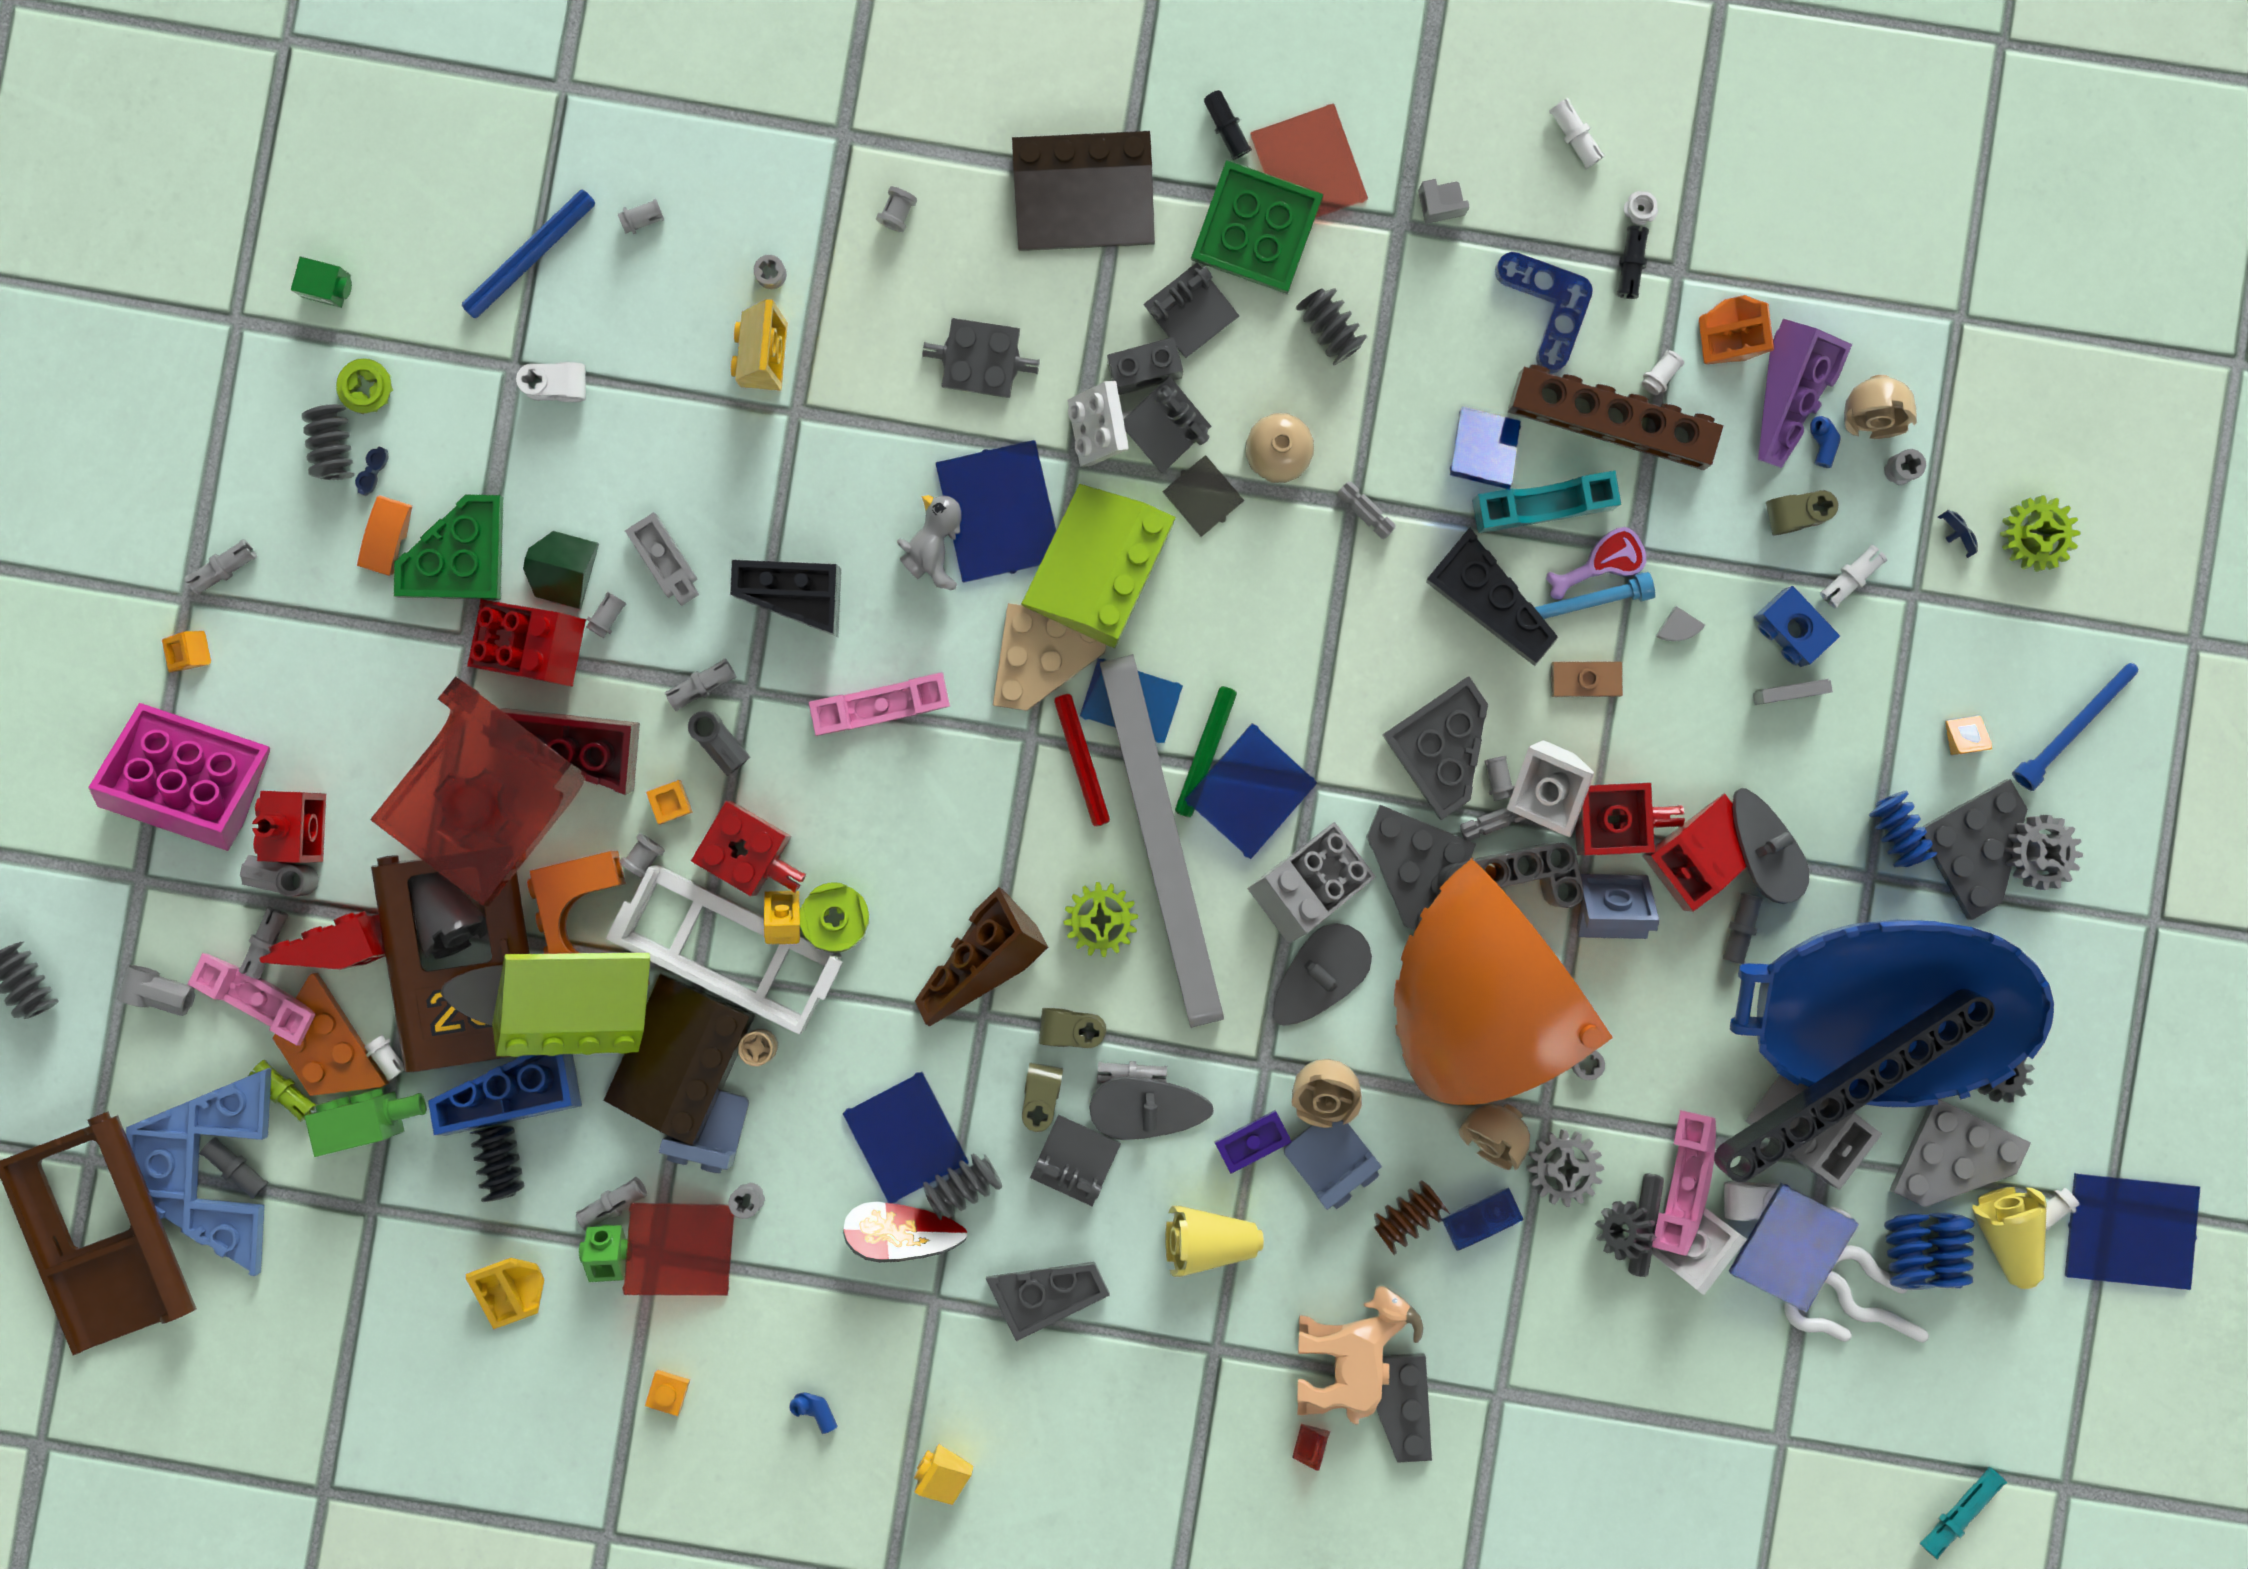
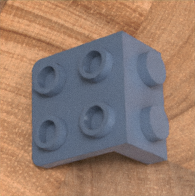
(719, 1137)
(1332, 1162)

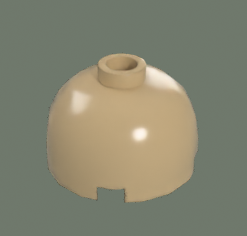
(1880, 407)
(1279, 448)
(1326, 1093)
(1498, 1133)

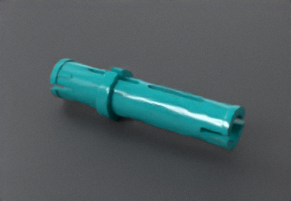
(1963, 1513)

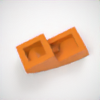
(383, 535)

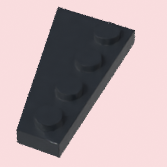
(1485, 593)

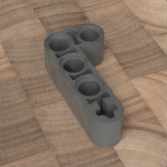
(1539, 868)

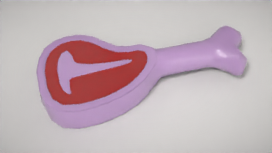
(1615, 553)

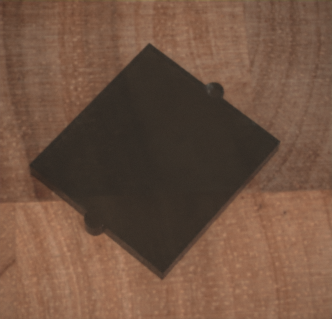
(1203, 496)

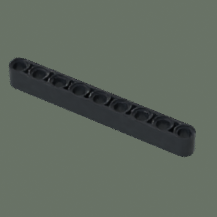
(1870, 1084)

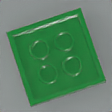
(1256, 227)

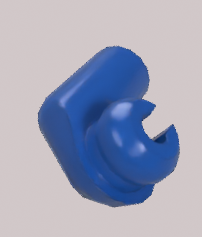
(1827, 439)
(814, 1406)

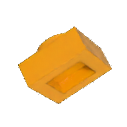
(669, 802)
(667, 1392)

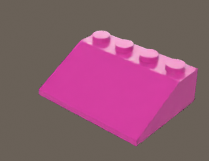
(180, 776)

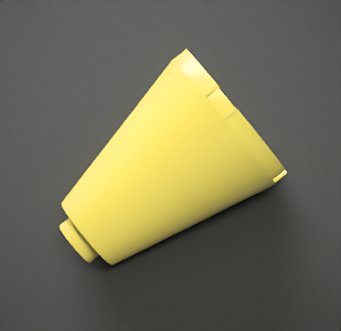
(2016, 1232)
(1208, 1240)

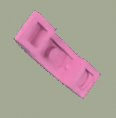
(879, 704)
(253, 996)
(1689, 1183)

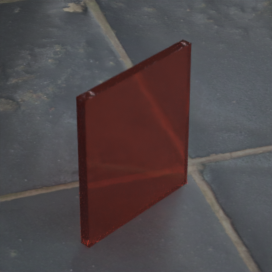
(1314, 155)
(678, 1249)

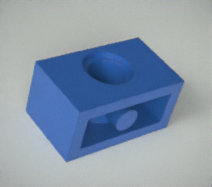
(1815, 632)

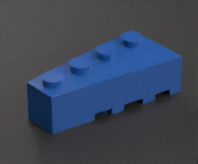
(508, 1093)

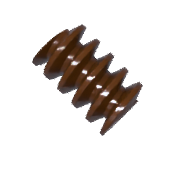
(1409, 1216)

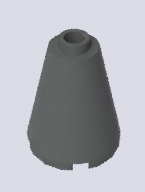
(443, 915)

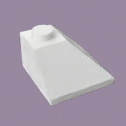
(1551, 787)

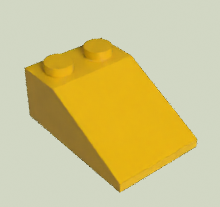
(760, 347)

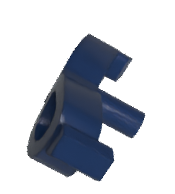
(376, 461)
(1961, 530)

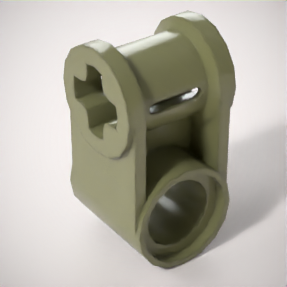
(1796, 511)
(1064, 1027)
(1041, 1090)

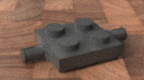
(981, 357)

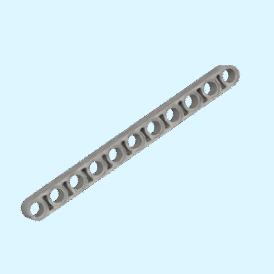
(1162, 841)

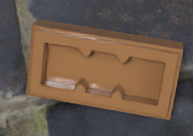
(1586, 679)

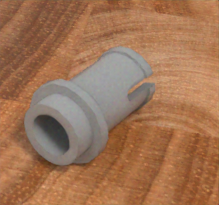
(640, 216)
(605, 615)
(1499, 778)

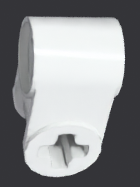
(559, 381)
(1746, 1199)

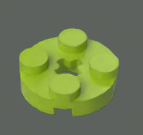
(850, 929)

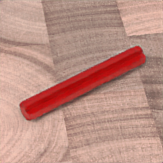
(1082, 760)

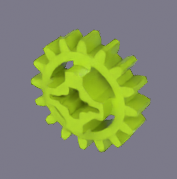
(2047, 520)
(1084, 920)

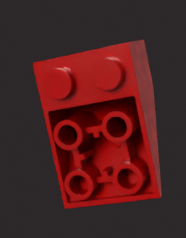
(526, 642)
(1699, 857)
(348, 944)

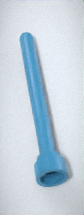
(1638, 588)

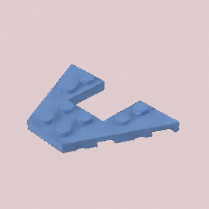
(169, 1161)

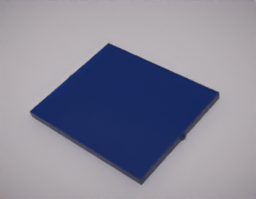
(1002, 507)
(2133, 1231)

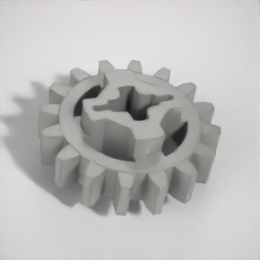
(2043, 852)
(1565, 1183)

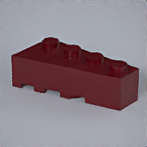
(596, 745)

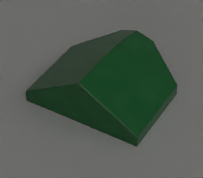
(560, 568)

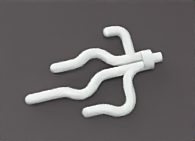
(1850, 1308)

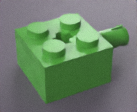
(360, 1121)

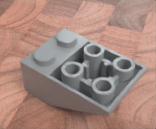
(1311, 883)
(1833, 1152)

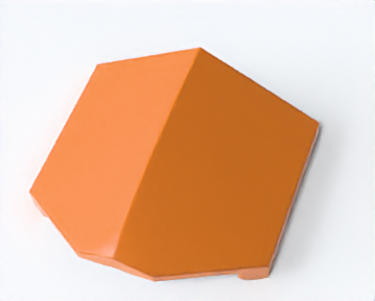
(1736, 330)

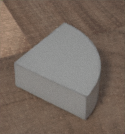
(1679, 626)

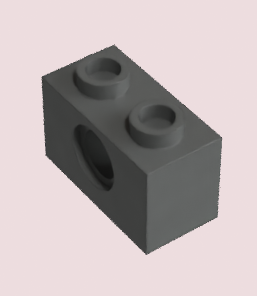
(1145, 365)

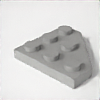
(1955, 1155)

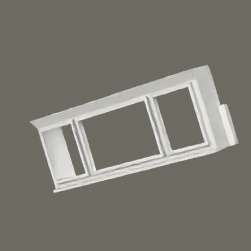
(623, 934)

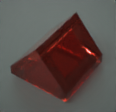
(1311, 1446)

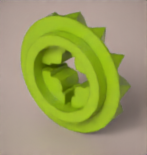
(350, 380)

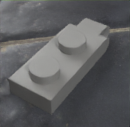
(663, 558)

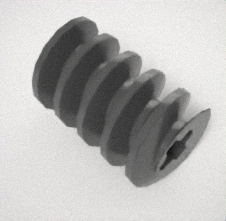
(1332, 324)
(325, 442)
(21, 984)
(962, 1186)

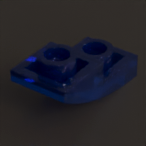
(1482, 1219)

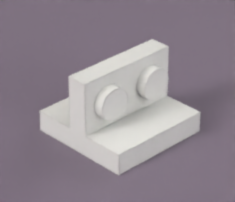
(1709, 1254)

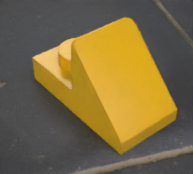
(781, 917)

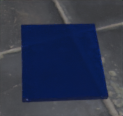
(1250, 791)
(905, 1137)
(1793, 1247)

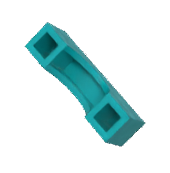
(1546, 503)

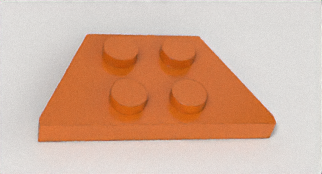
(331, 1052)

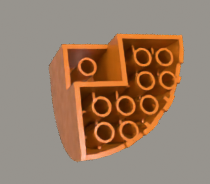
(1487, 999)

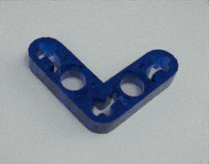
(1556, 294)

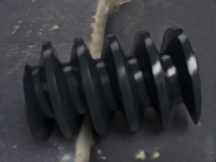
(497, 1162)

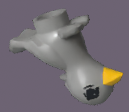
(927, 547)

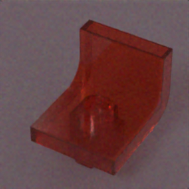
(479, 796)

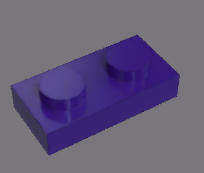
(1253, 1141)

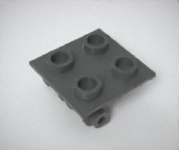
(1191, 309)
(1166, 425)
(1075, 1160)

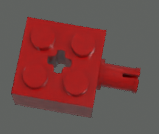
(1636, 825)
(290, 827)
(764, 848)

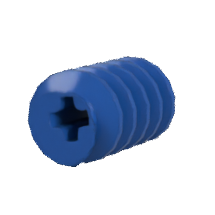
(1902, 830)
(1951, 1250)
(1909, 1252)

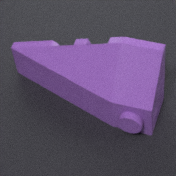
(1797, 375)

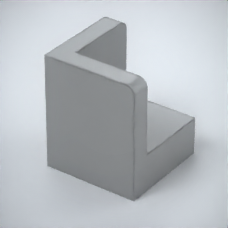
(1441, 201)

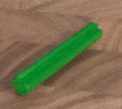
(1207, 746)

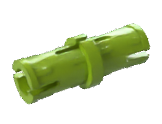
(285, 1093)

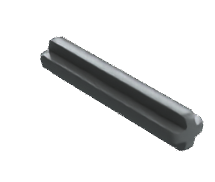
(1649, 1199)

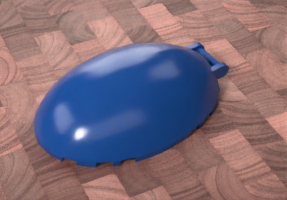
(1871, 978)

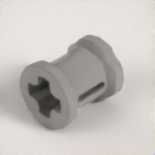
(896, 209)
(1916, 464)
(641, 855)
(736, 1200)

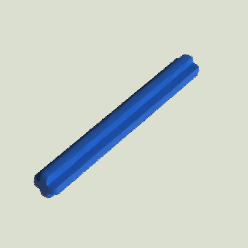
(528, 253)

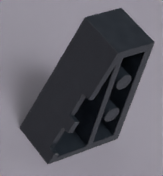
(791, 589)

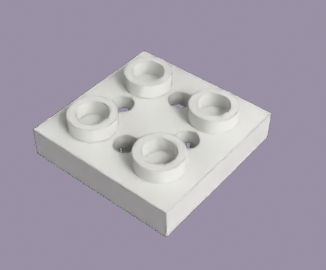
(1098, 423)

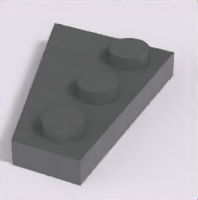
(1046, 1295)
(1406, 1408)

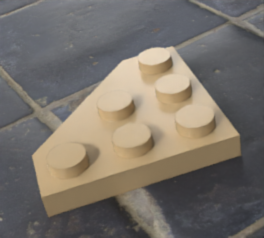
(1038, 657)

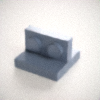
(1617, 907)

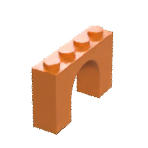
(563, 884)

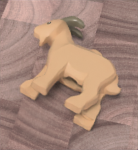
(1357, 1356)

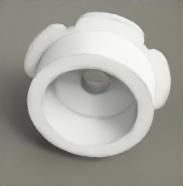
(1644, 199)

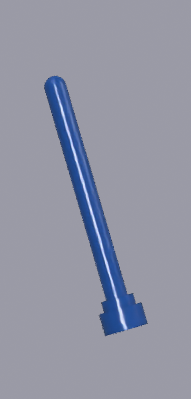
(2031, 773)

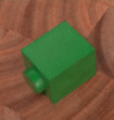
(321, 282)

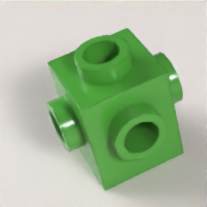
(604, 1253)

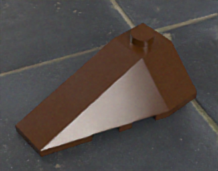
(990, 953)

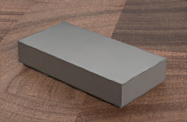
(1792, 691)

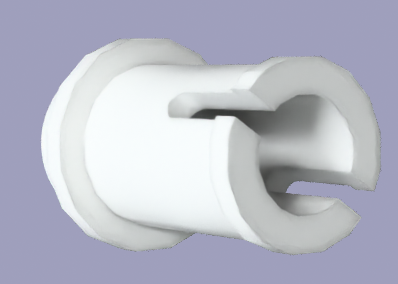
(1661, 374)
(385, 1057)
(2059, 1206)

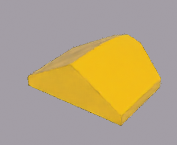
(507, 1290)

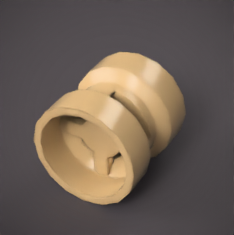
(753, 1050)

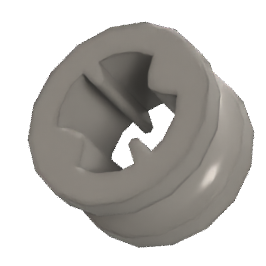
(771, 283)
(1596, 1071)

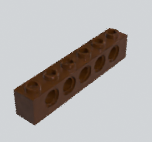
(1701, 429)

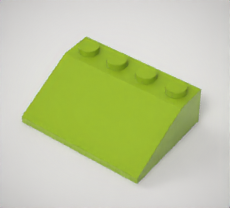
(1098, 563)
(571, 1003)

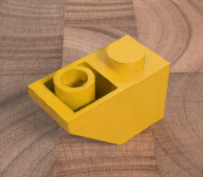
(942, 1475)

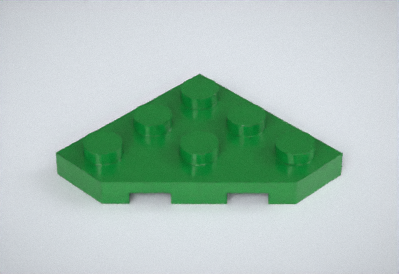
(457, 554)

